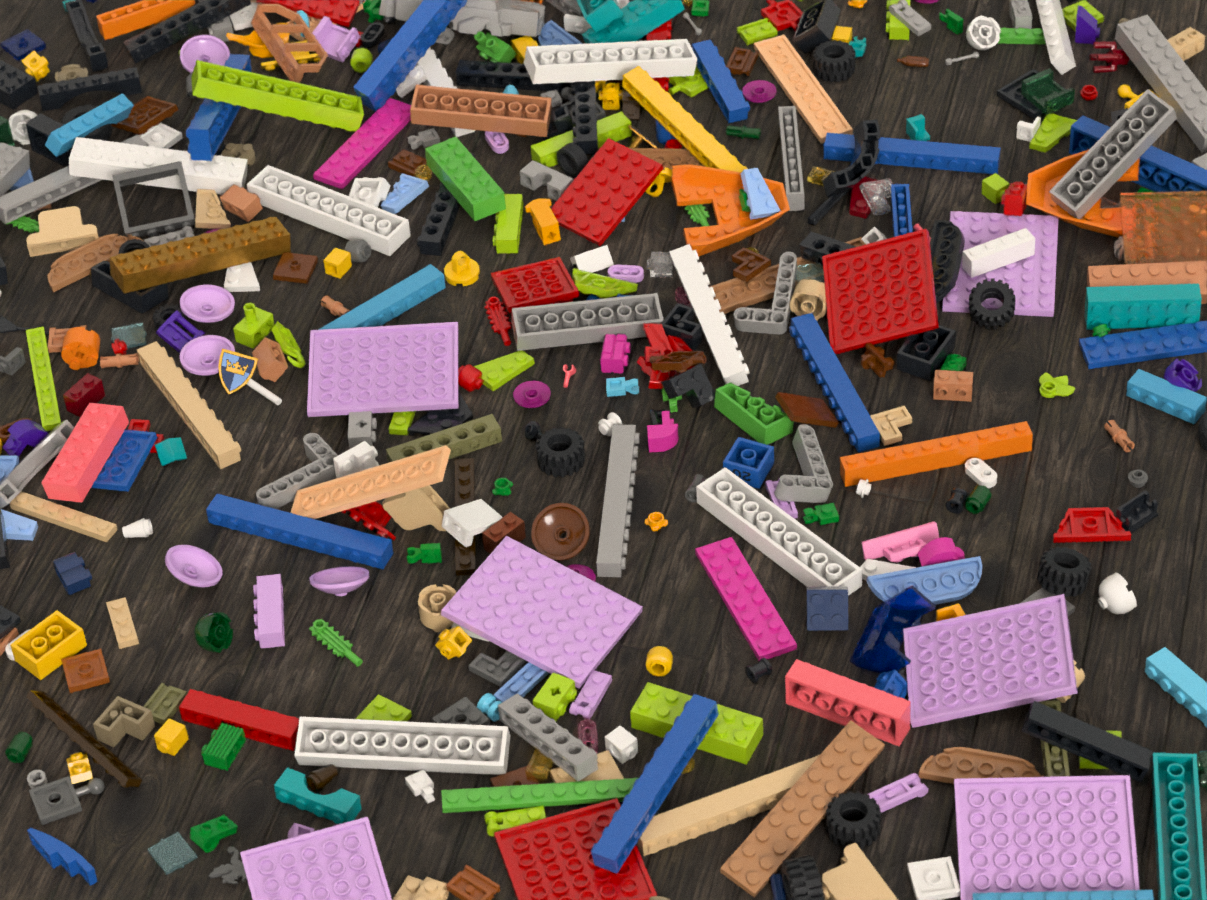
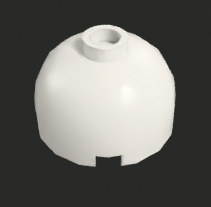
(983, 33)
(18, 125)
(1115, 595)

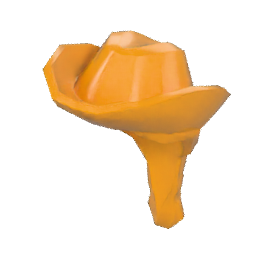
(255, 43)

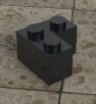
(681, 324)
(693, 383)

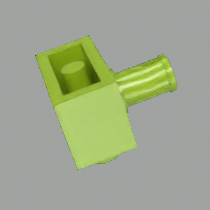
(253, 326)

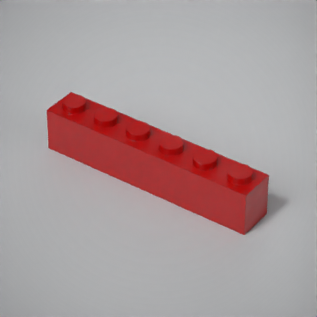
(256, 722)

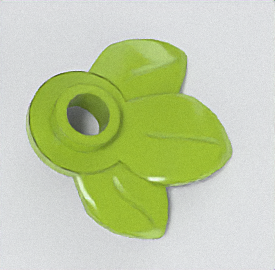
(1054, 387)

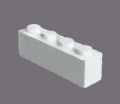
(998, 252)

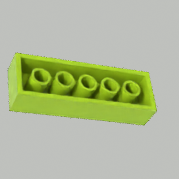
(730, 736)

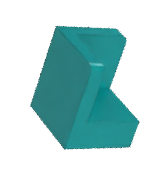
(916, 128)
(170, 450)

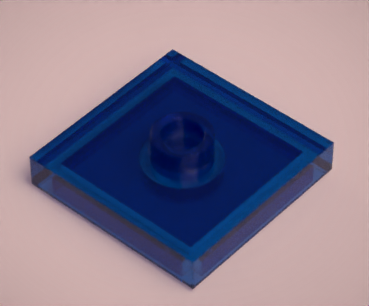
(23, 44)

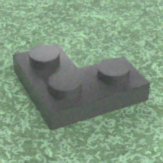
(496, 671)

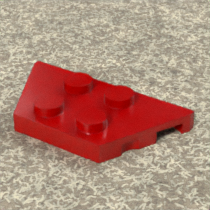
(1090, 526)

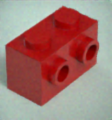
(1015, 199)

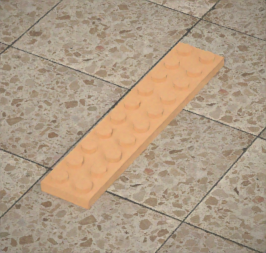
(802, 87)
(372, 484)

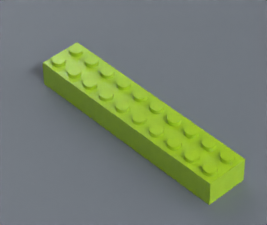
(277, 96)

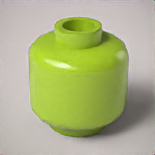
(361, 60)

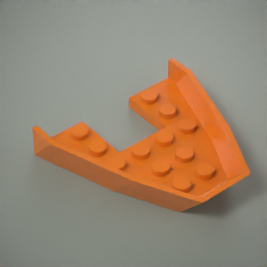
(720, 187)
(1096, 219)

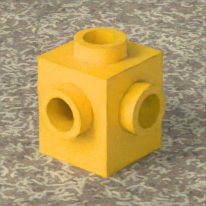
(35, 66)
(610, 96)
(453, 642)

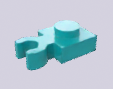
(859, 46)

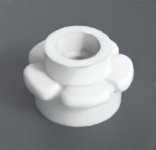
(863, 488)

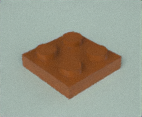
(85, 670)

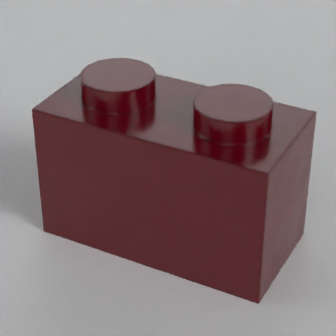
(85, 391)

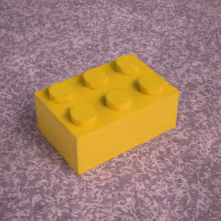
(48, 643)

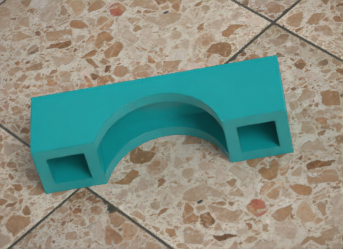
(339, 806)

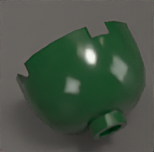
(214, 632)

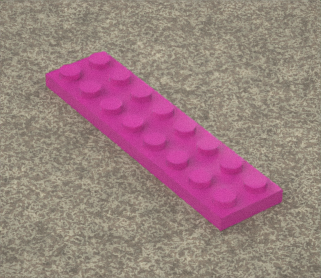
(364, 144)
(745, 599)

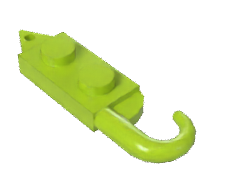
(288, 344)

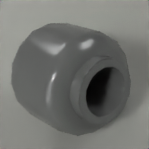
(359, 250)

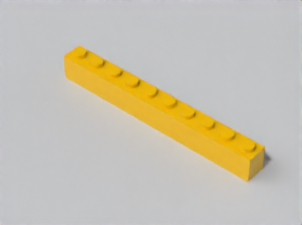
(678, 121)

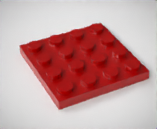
(535, 284)

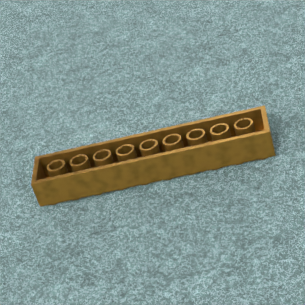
(199, 254)

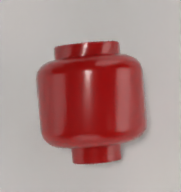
(470, 378)

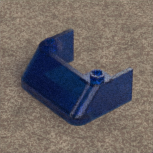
(884, 633)

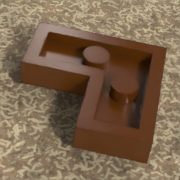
(749, 264)

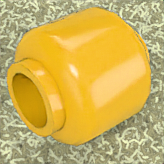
(659, 661)

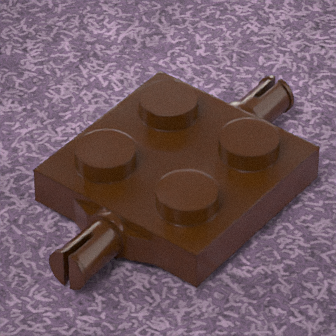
(677, 361)

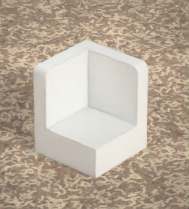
(1026, 130)

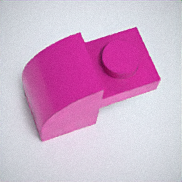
(662, 436)
(940, 551)

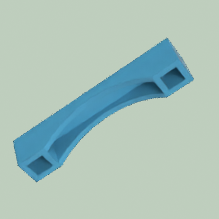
(107, 113)

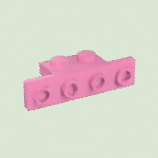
(900, 543)

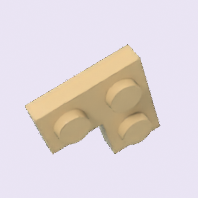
(888, 423)

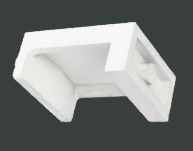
(469, 520)

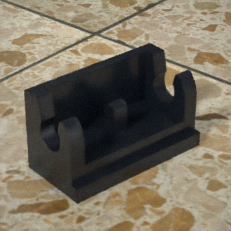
(1137, 512)

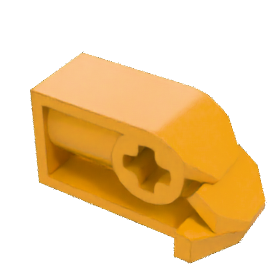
(544, 220)

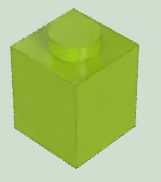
(994, 187)

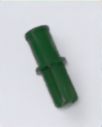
(744, 132)

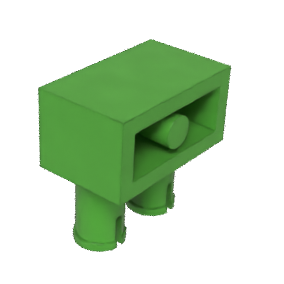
(494, 48)

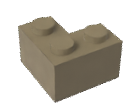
(123, 718)

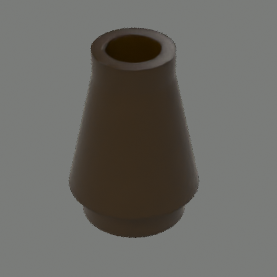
(320, 778)

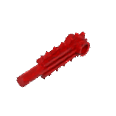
(498, 318)

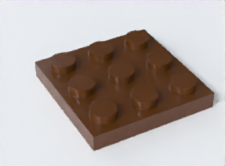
(146, 114)

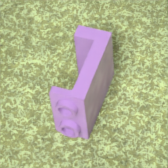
(335, 39)

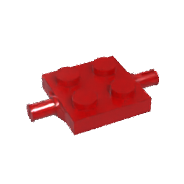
(782, 14)

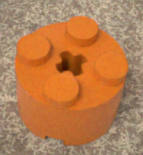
(80, 348)

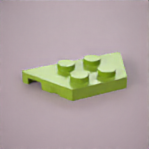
(601, 285)

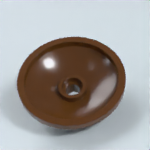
(553, 522)

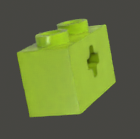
(555, 696)

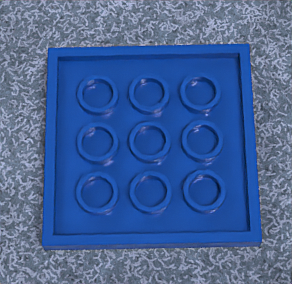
(125, 460)

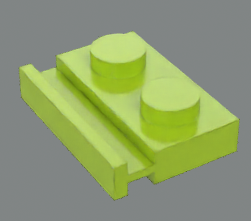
(757, 31)

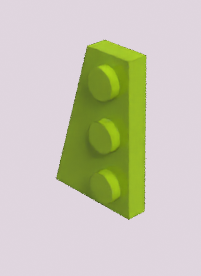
(1050, 132)
(505, 368)

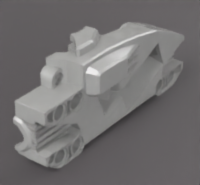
(498, 16)

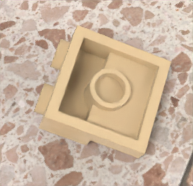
(422, 890)

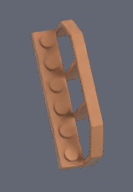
(282, 51)

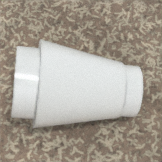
(140, 528)

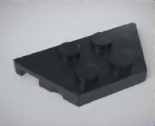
(442, 419)

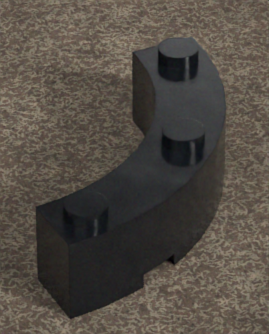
(865, 155)

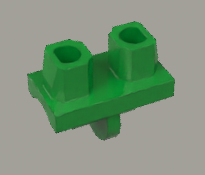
(373, 7)

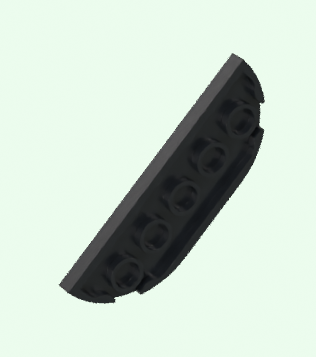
(946, 255)

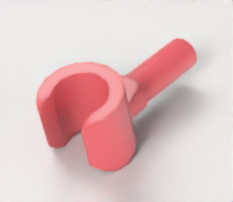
(568, 374)

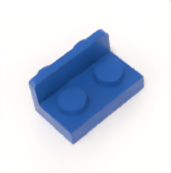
(892, 683)

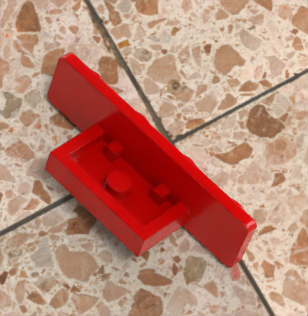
(373, 517)

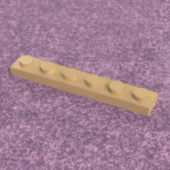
(63, 516)

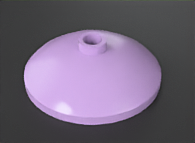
(205, 49)
(207, 303)
(203, 354)
(193, 566)
(339, 580)

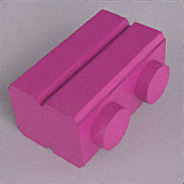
(614, 353)

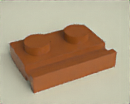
(472, 885)

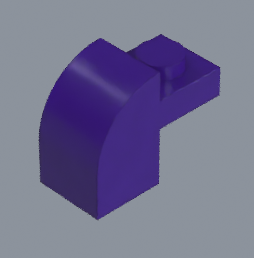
(24, 433)

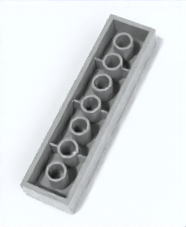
(1113, 154)
(584, 321)

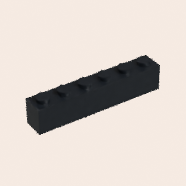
(1087, 741)

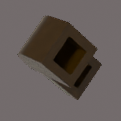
(631, 107)

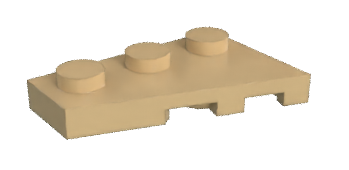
(209, 211)
(606, 771)

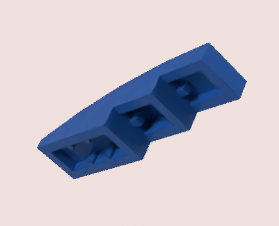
(59, 853)

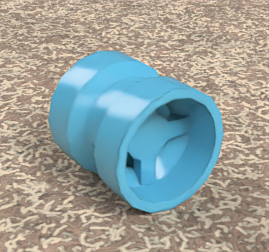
(489, 706)

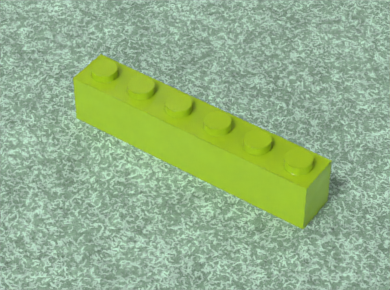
(612, 127)

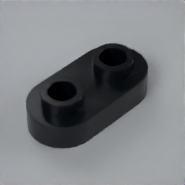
(372, 34)

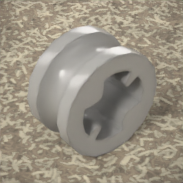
(34, 775)

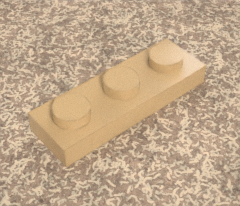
(122, 623)

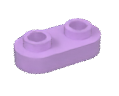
(497, 141)
(627, 273)

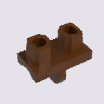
(875, 360)

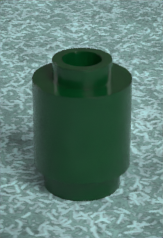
(978, 499)
(19, 747)

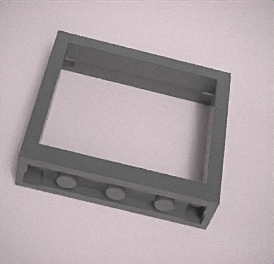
(147, 175)

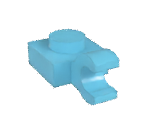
(619, 386)

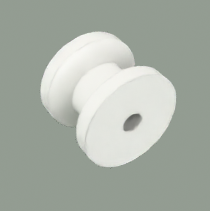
(605, 426)

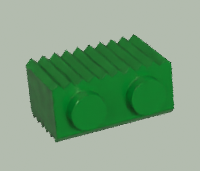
(223, 746)

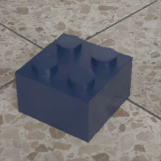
(827, 608)

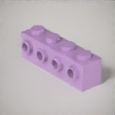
(269, 611)

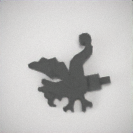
(230, 872)

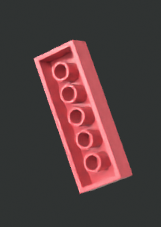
(85, 452)
(846, 700)

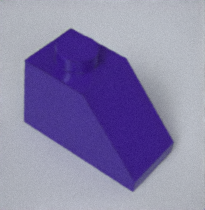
(1086, 27)

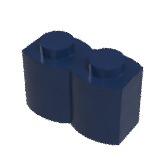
(72, 573)

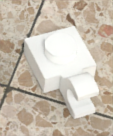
(421, 784)

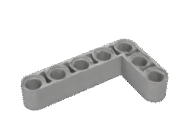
(775, 319)
(319, 471)
(816, 482)

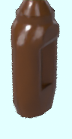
(915, 61)

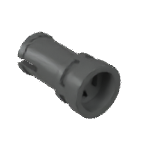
(691, 493)

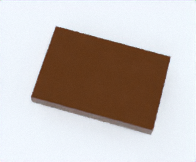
(806, 409)

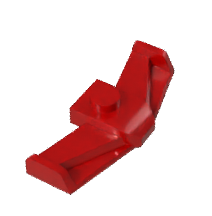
(659, 346)

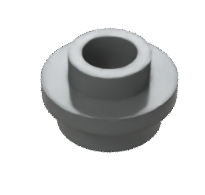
(1137, 478)

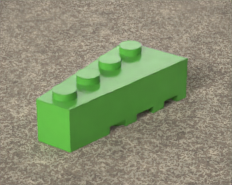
(752, 414)

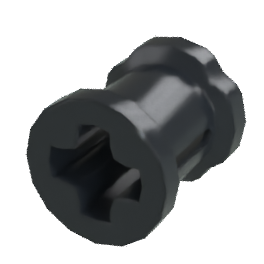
(957, 501)
(758, 670)

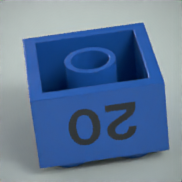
(750, 461)

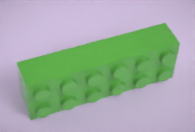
(465, 178)

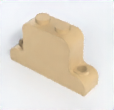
(60, 231)
(417, 508)
(855, 879)

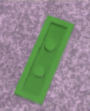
(1021, 36)

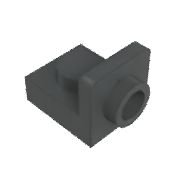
(12, 361)

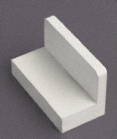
(593, 260)

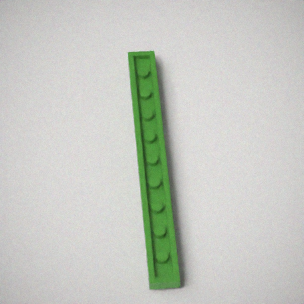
(535, 795)

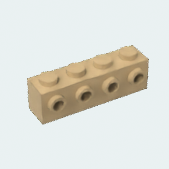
(1187, 43)

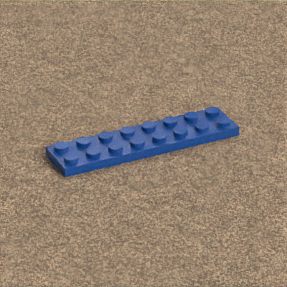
(1144, 345)

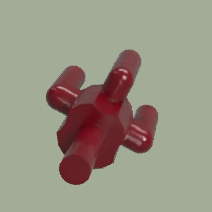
(1113, 57)

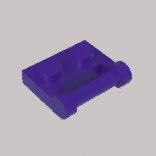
(175, 335)

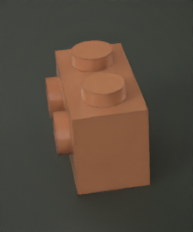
(241, 202)
(271, 359)
(950, 384)

